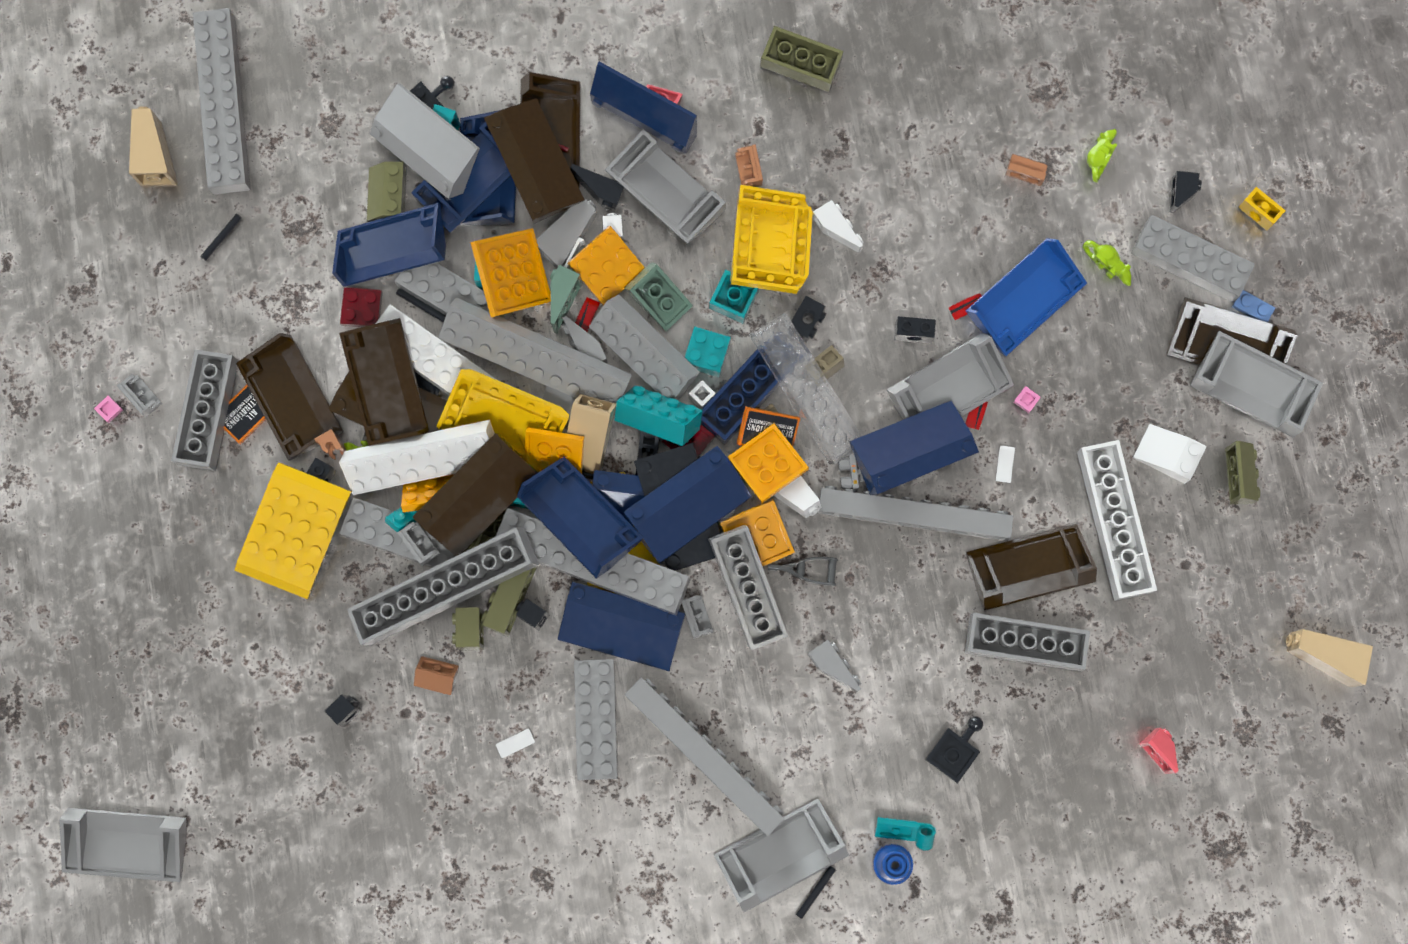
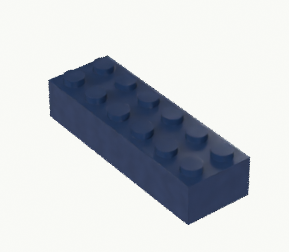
(747, 388)

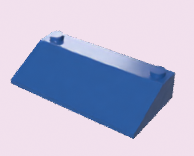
(1027, 295)

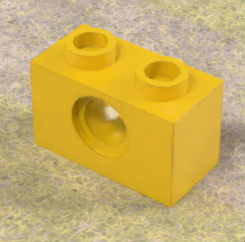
(1261, 208)

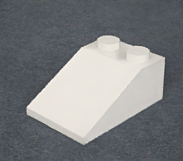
(1169, 453)

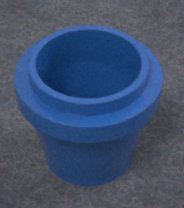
(883, 864)

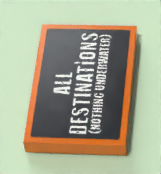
(243, 415)
(757, 420)

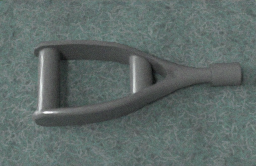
(801, 569)

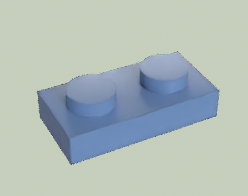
(1253, 306)

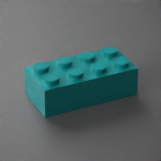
(658, 415)

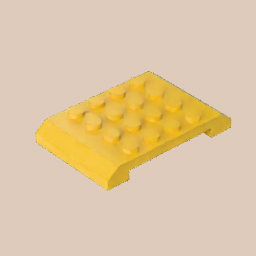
(292, 530)

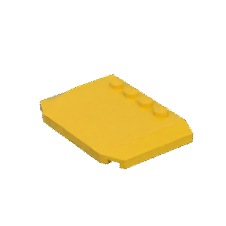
(771, 240)
(508, 408)

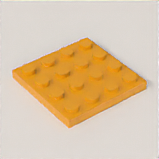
(511, 272)

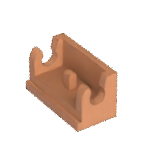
(749, 166)
(329, 442)

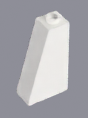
(800, 498)

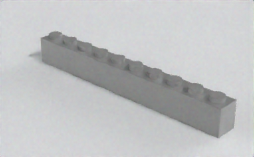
(916, 514)

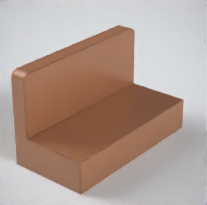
(1026, 170)
(435, 675)

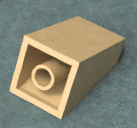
(149, 153)
(593, 420)
(1334, 656)

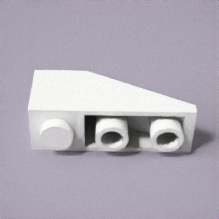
(832, 223)

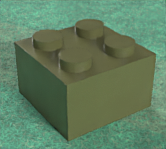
(468, 628)

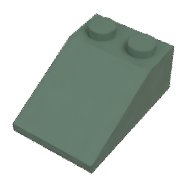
(564, 289)
(658, 296)

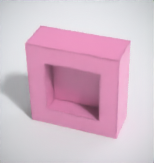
(1027, 399)
(108, 409)

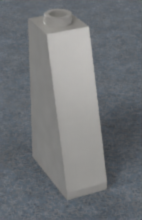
(562, 235)

